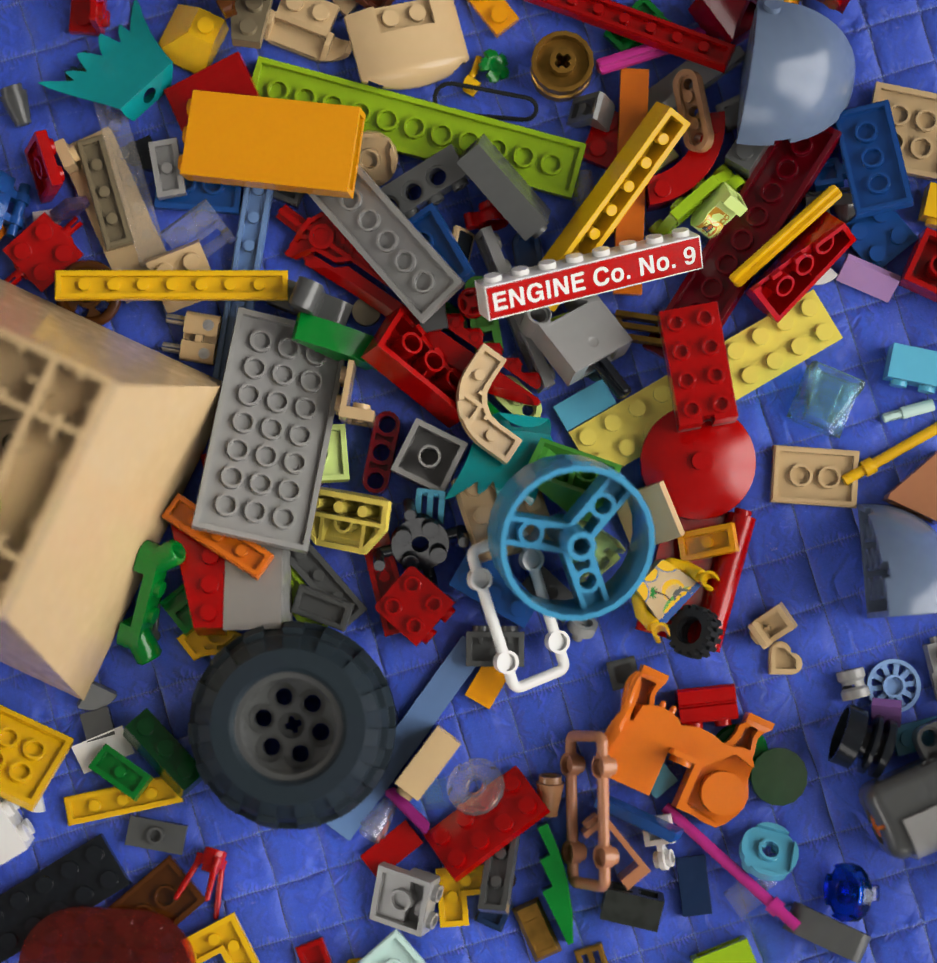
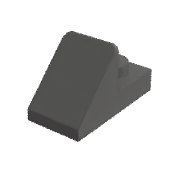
(592, 110)

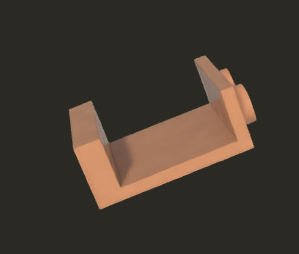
(633, 872)

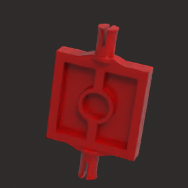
(42, 250)

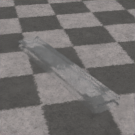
(131, 182)

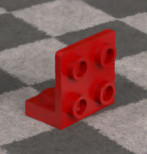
(89, 17)

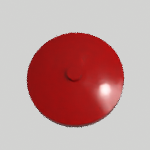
(702, 467)

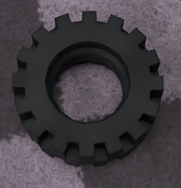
(709, 632)

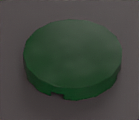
(778, 776)

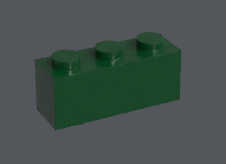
(163, 752)

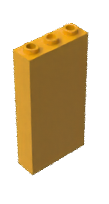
(272, 143)

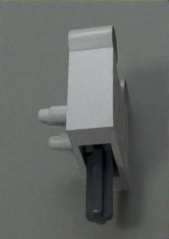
(581, 341)

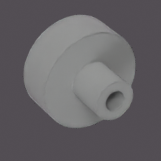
(582, 629)

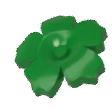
(494, 65)

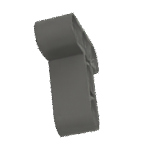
(311, 298)

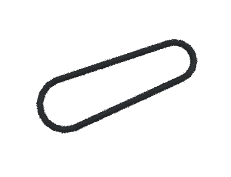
(504, 93)

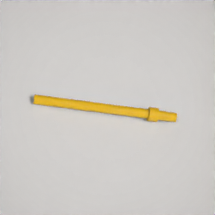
(869, 465)

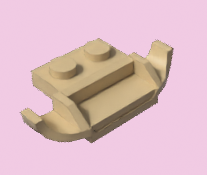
(306, 30)

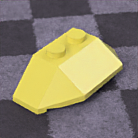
(350, 520)

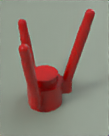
(213, 862)

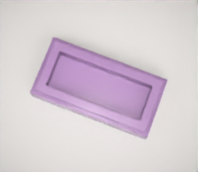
(868, 278)

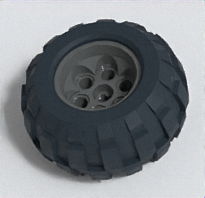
(231, 743)

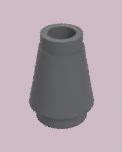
(16, 104)

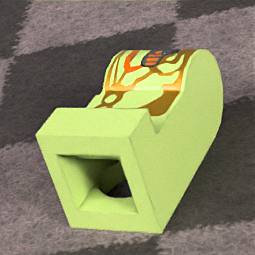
(718, 211)

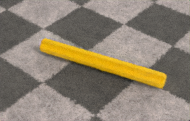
(785, 236)

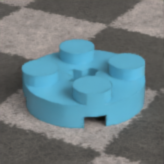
(757, 863)

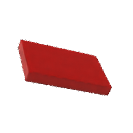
(224, 76)

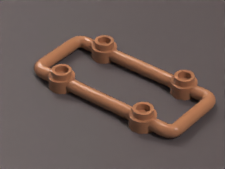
(573, 851)

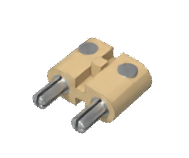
(199, 337)

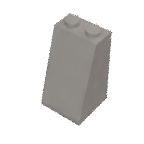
(259, 602)

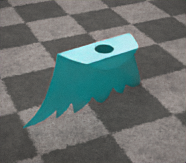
(122, 71)
(484, 468)

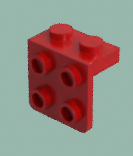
(415, 606)

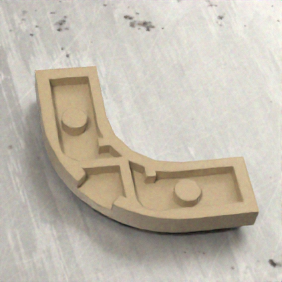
(473, 407)

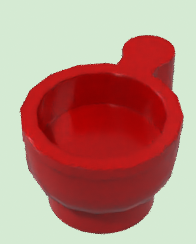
(485, 217)

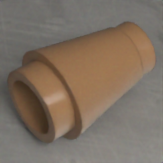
(550, 791)

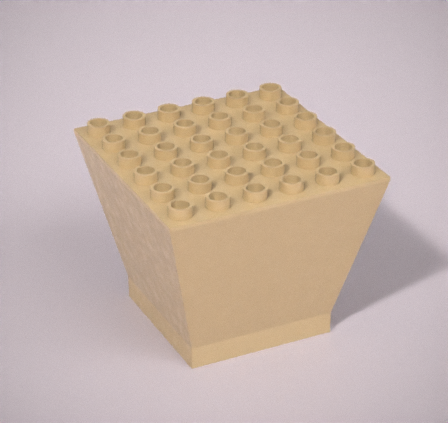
(84, 479)

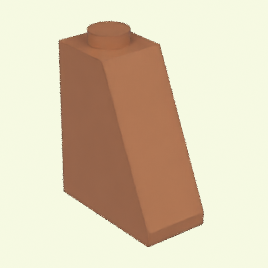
(918, 491)

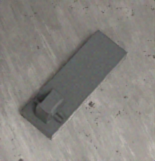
(498, 880)

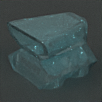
(825, 399)

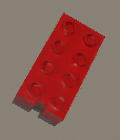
(697, 366)

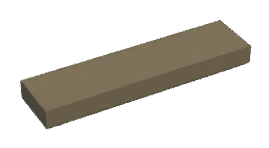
(104, 193)

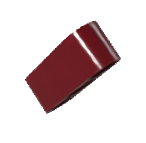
(378, 439)

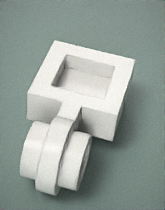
(663, 857)

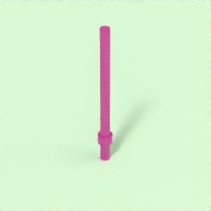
(773, 905)

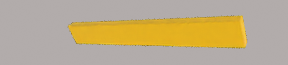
(171, 285)

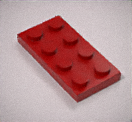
(470, 840)

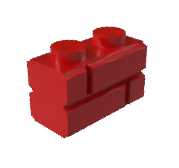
(707, 705)

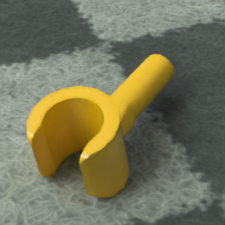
(470, 79)

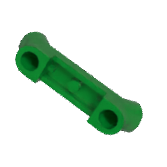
(136, 631)

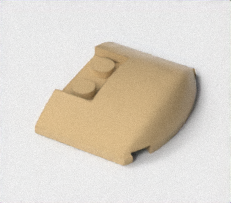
(407, 43)

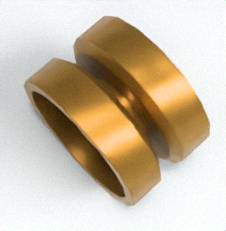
(564, 49)

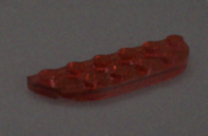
(106, 936)

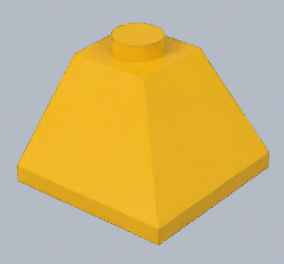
(193, 37)

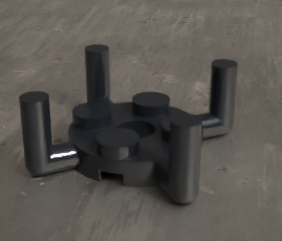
(425, 557)

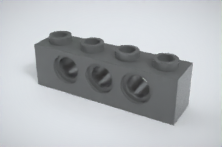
(422, 176)

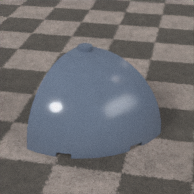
(792, 75)
(897, 562)

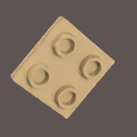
(360, 413)

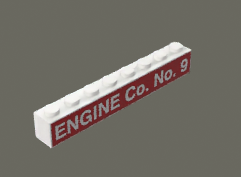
(588, 274)

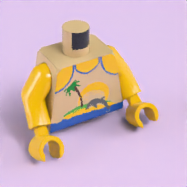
(666, 590)

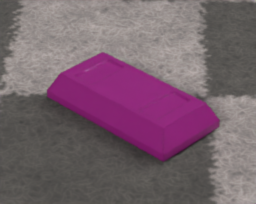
(408, 810)

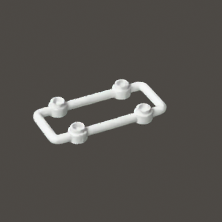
(505, 660)

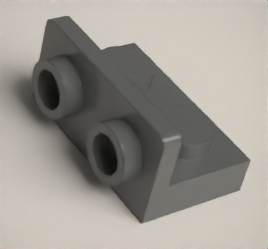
(481, 649)

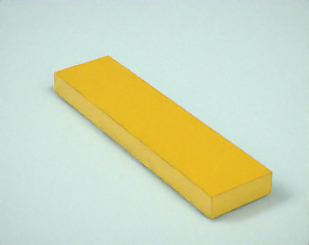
(113, 802)

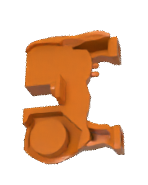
(716, 772)

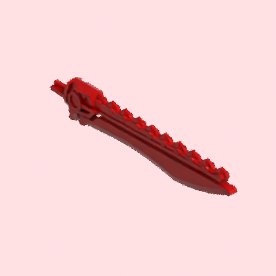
(322, 237)

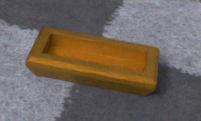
(536, 929)

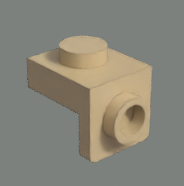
(771, 625)

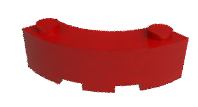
(687, 173)

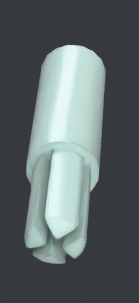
(909, 411)

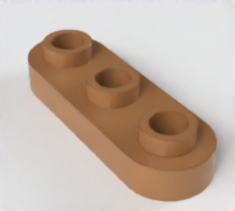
(687, 102)

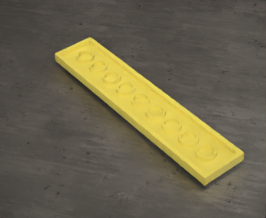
(753, 358)

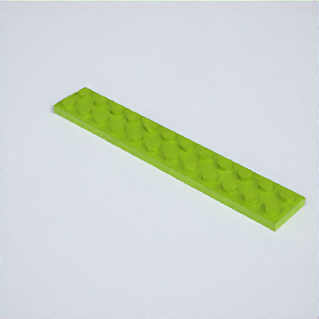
(424, 127)

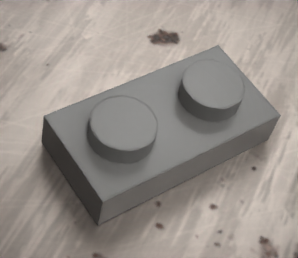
(167, 176)

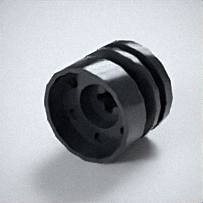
(869, 743)

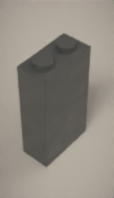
(505, 188)

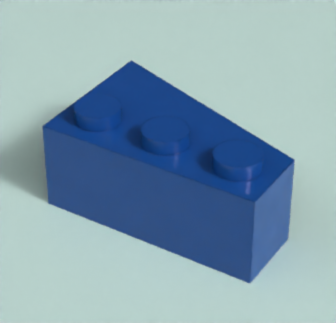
(504, 600)

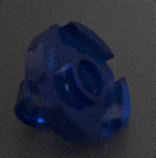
(849, 892)

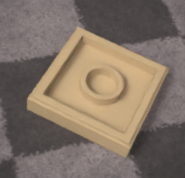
(662, 511)

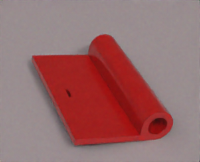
(727, 567)

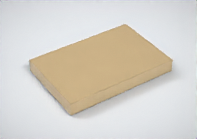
(813, 476)

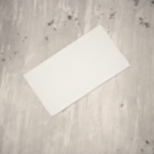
(87, 751)

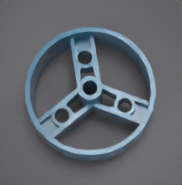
(569, 539)

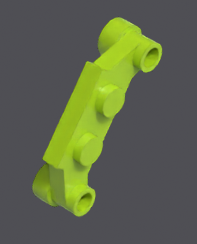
(684, 208)

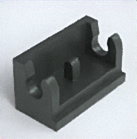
(632, 907)

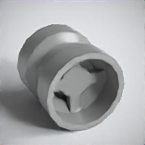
(853, 677)

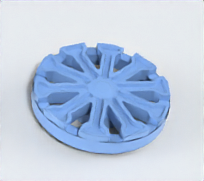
(894, 684)

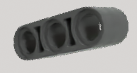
(829, 933)

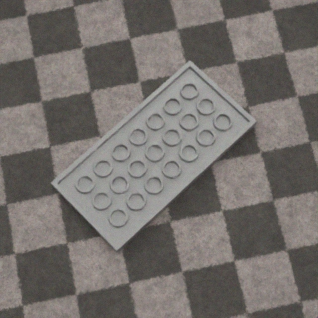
(268, 436)

